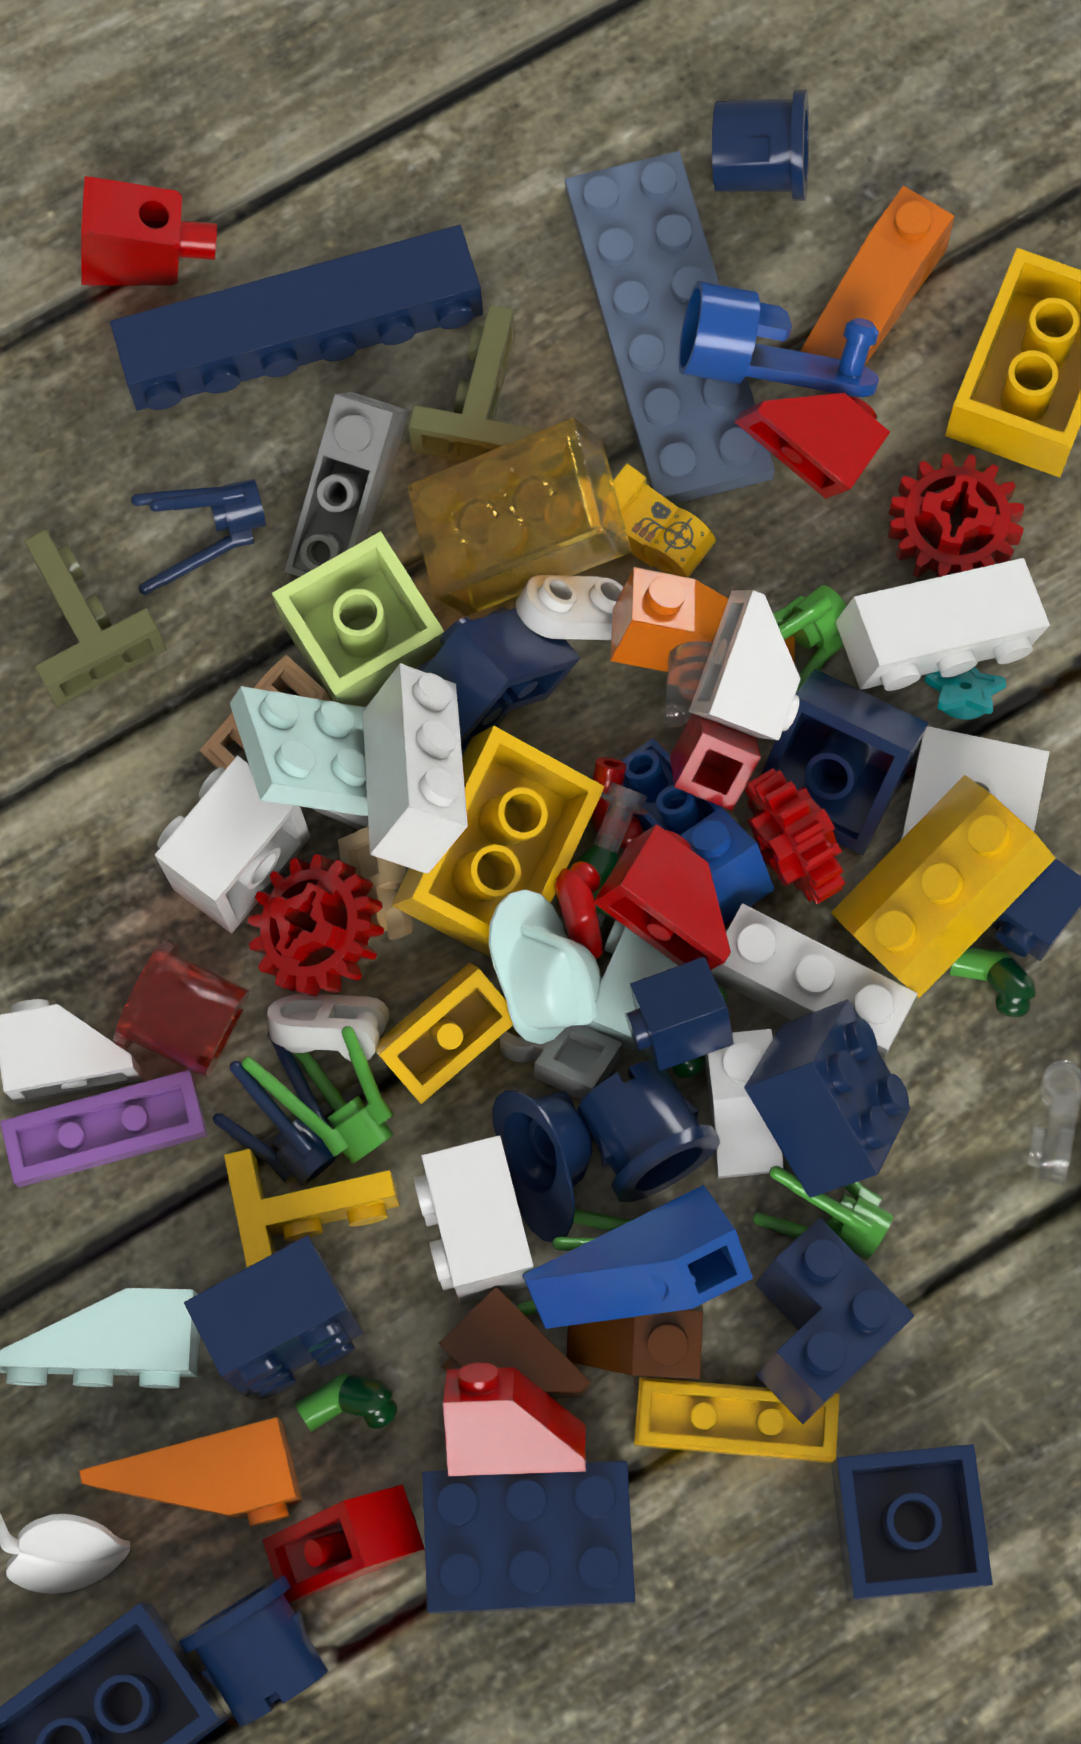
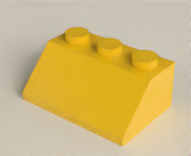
(943, 885)

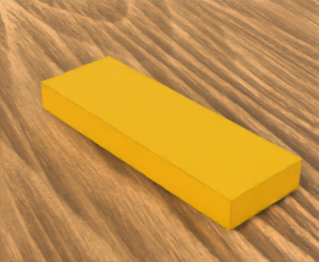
(731, 1421)

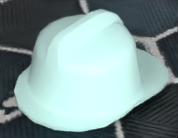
(540, 970)

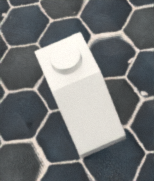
(749, 671)
(57, 1054)
(744, 1138)

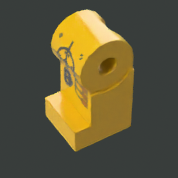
(658, 528)

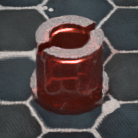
(181, 1011)

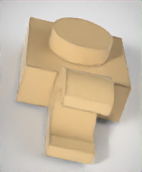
(385, 877)

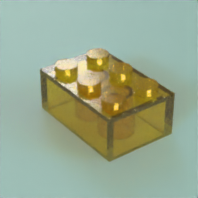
(518, 515)

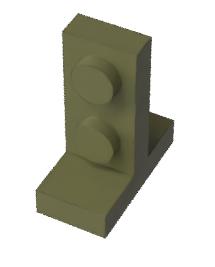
(472, 425)
(102, 647)

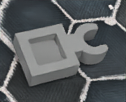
(571, 1062)

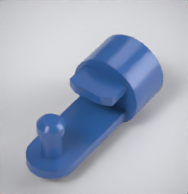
(721, 345)

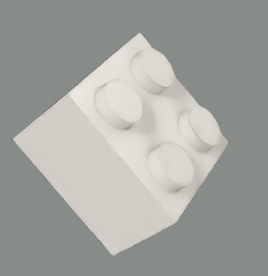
(230, 845)
(478, 1218)

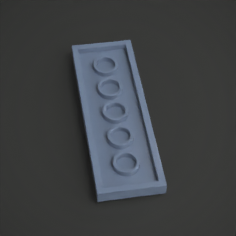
(643, 261)

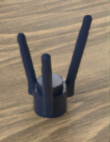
(232, 508)
(300, 1149)

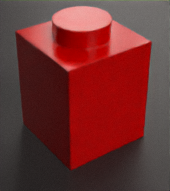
(713, 761)

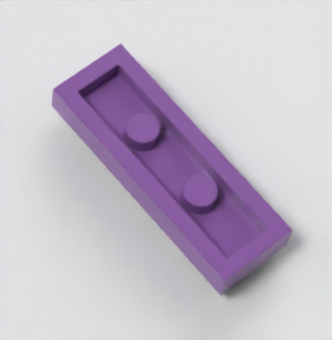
(103, 1128)

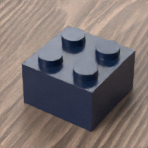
(829, 1098)
(911, 1522)

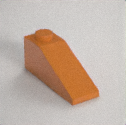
(885, 272)
(661, 613)
(221, 1474)

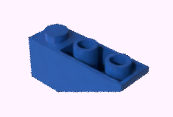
(711, 832)
(644, 1267)

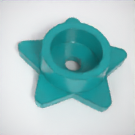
(967, 693)

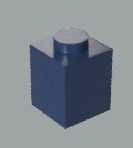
(1041, 912)
(679, 1014)

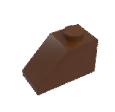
(505, 1337)
(641, 1345)

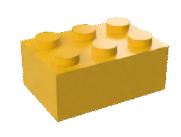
(1026, 369)
(519, 836)

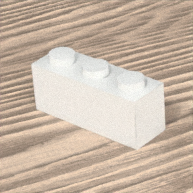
(942, 625)
(414, 769)
(804, 976)

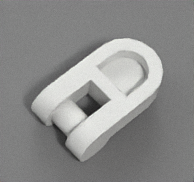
(316, 1023)

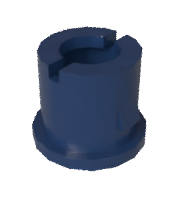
(762, 145)
(646, 1131)
(256, 1652)

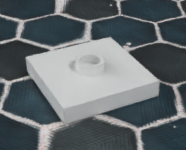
(1004, 769)

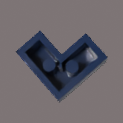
(498, 668)
(839, 1314)

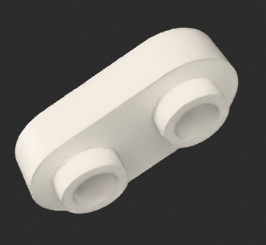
(569, 606)

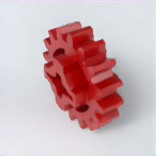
(928, 514)
(794, 836)
(315, 925)

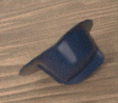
(545, 1155)

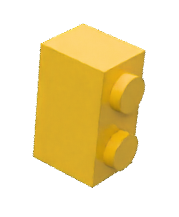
(445, 1032)

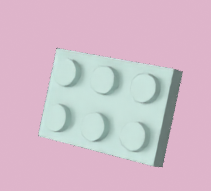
(303, 749)

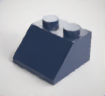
(847, 754)

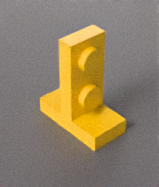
(301, 1212)

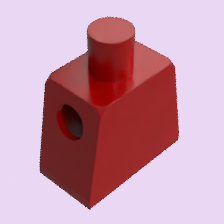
(137, 235)

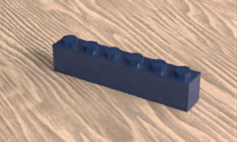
(298, 318)

